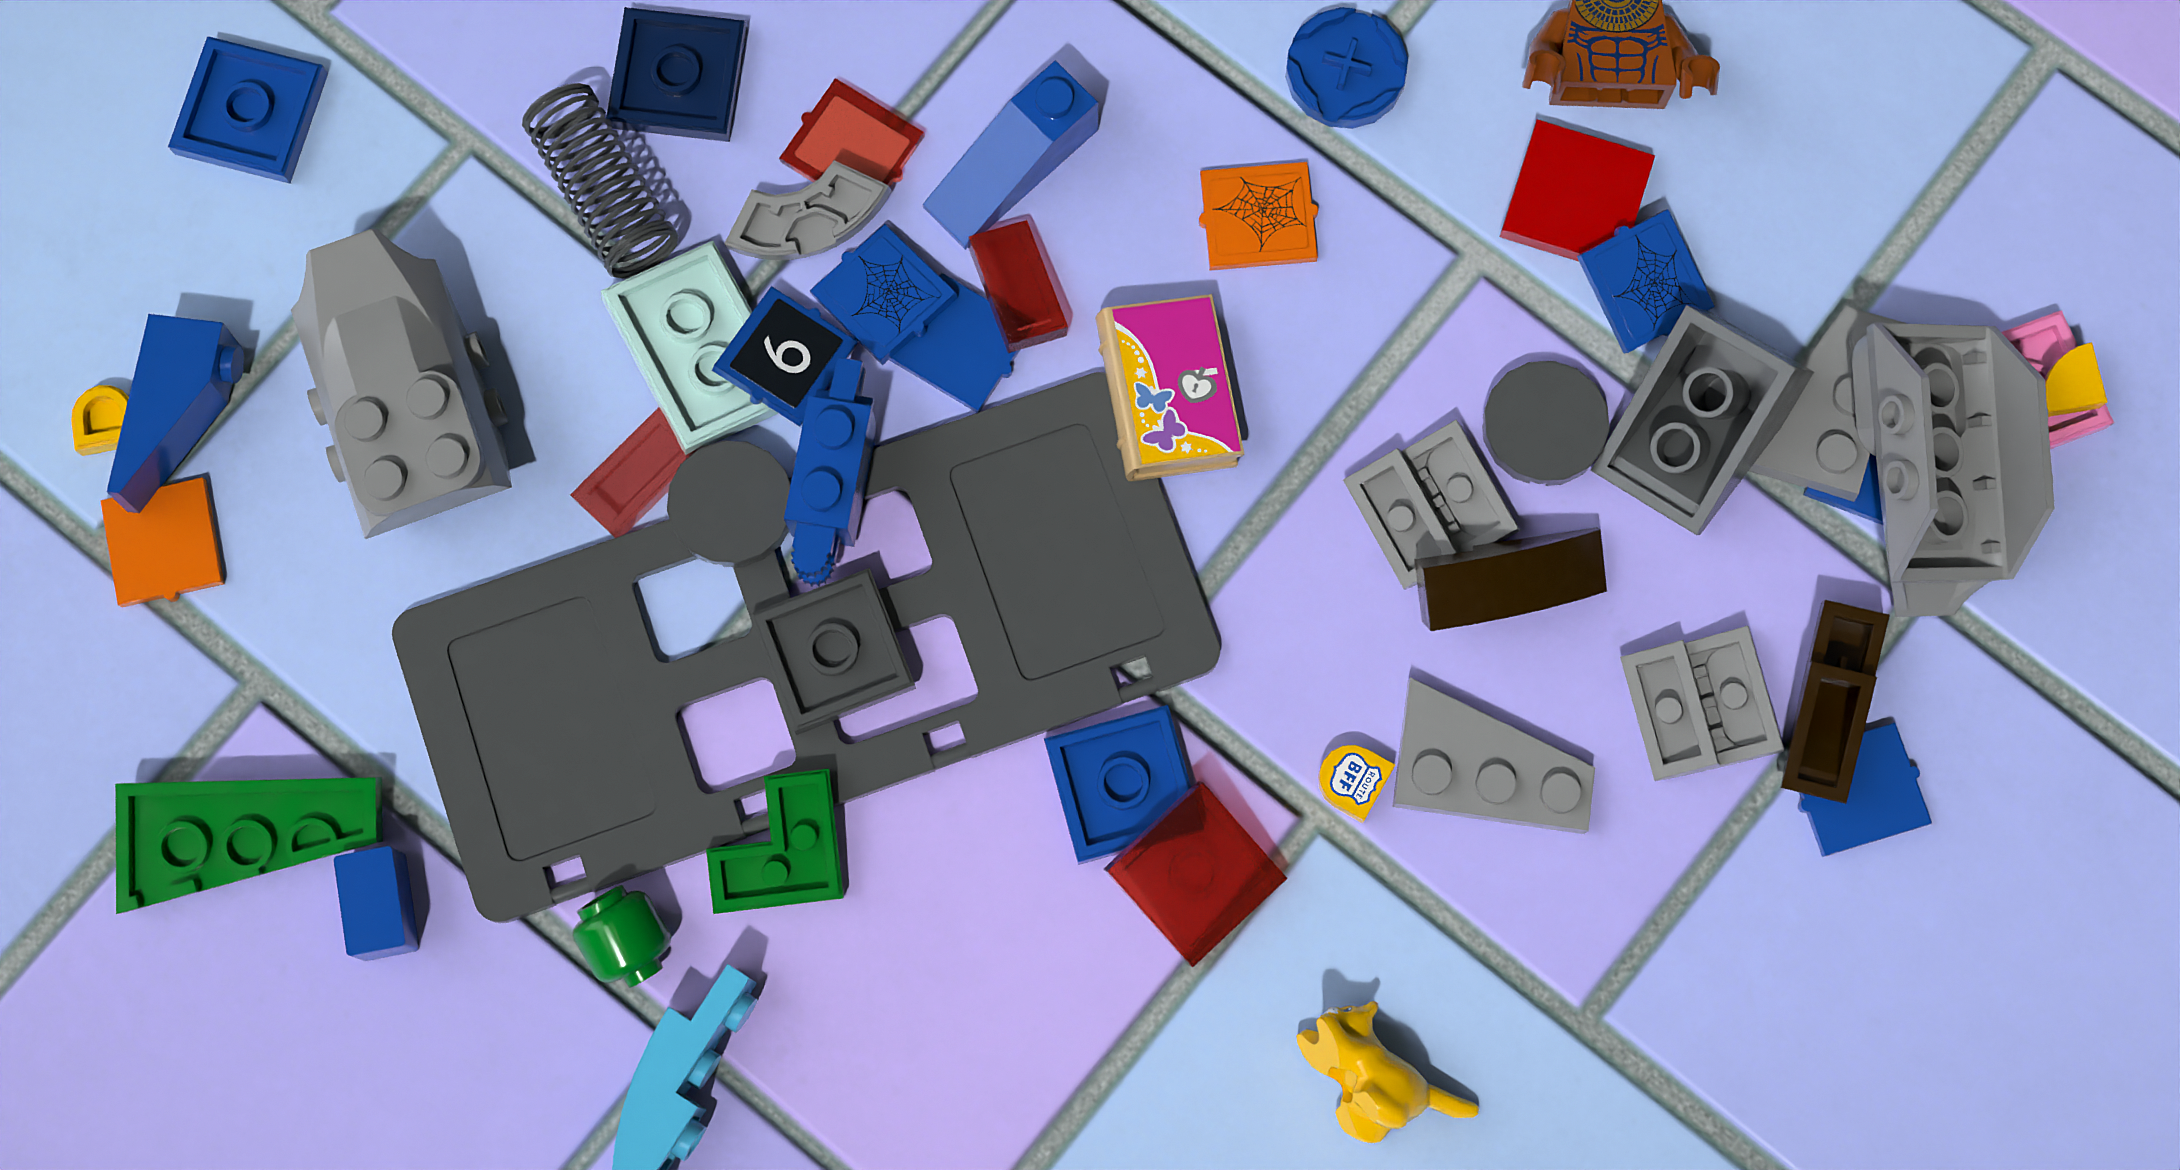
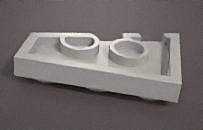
(1820, 436)
(1485, 770)

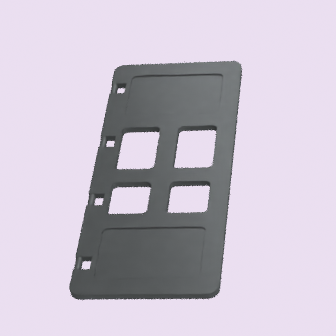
(565, 727)

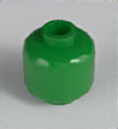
(621, 936)

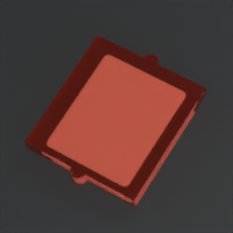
(854, 133)

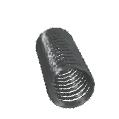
(633, 234)

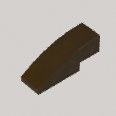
(1510, 578)
(1834, 701)

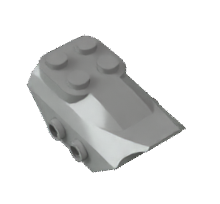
(397, 383)
(1957, 457)

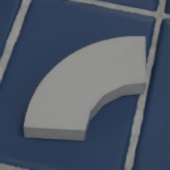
(810, 219)

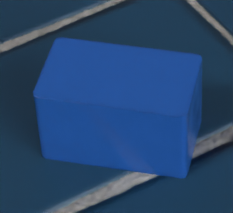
(376, 903)

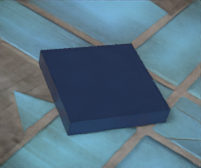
(676, 74)

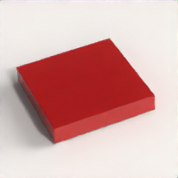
(1574, 191)

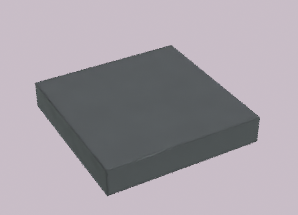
(832, 651)

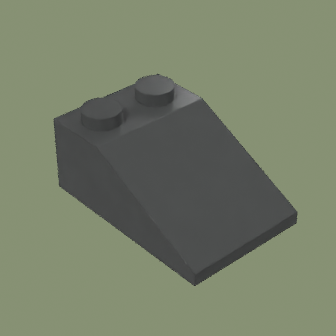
(1700, 418)

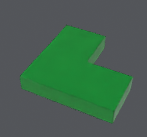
(799, 860)

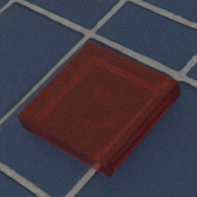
(1195, 873)

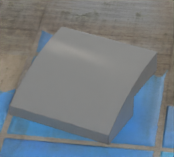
(1430, 501)
(1702, 704)

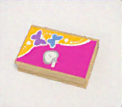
(1169, 387)

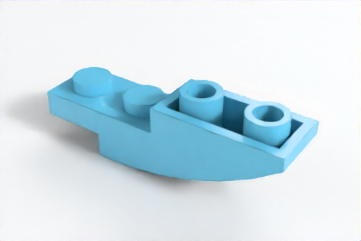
(657, 1115)

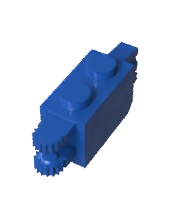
(830, 472)

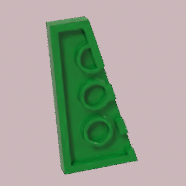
(217, 833)

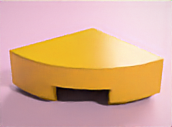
(2075, 383)

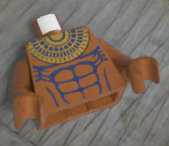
(1617, 56)

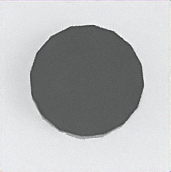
(1545, 423)
(729, 503)

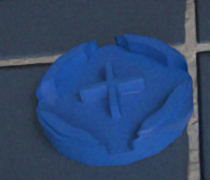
(1346, 68)

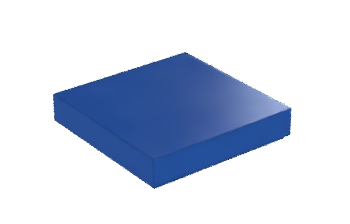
(248, 109)
(1116, 779)

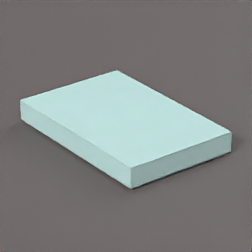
(676, 329)

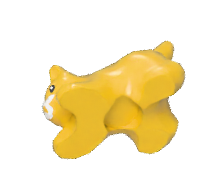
(1377, 1086)

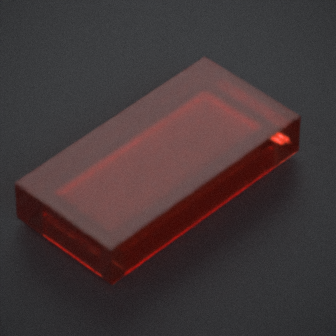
(1017, 286)
(632, 476)

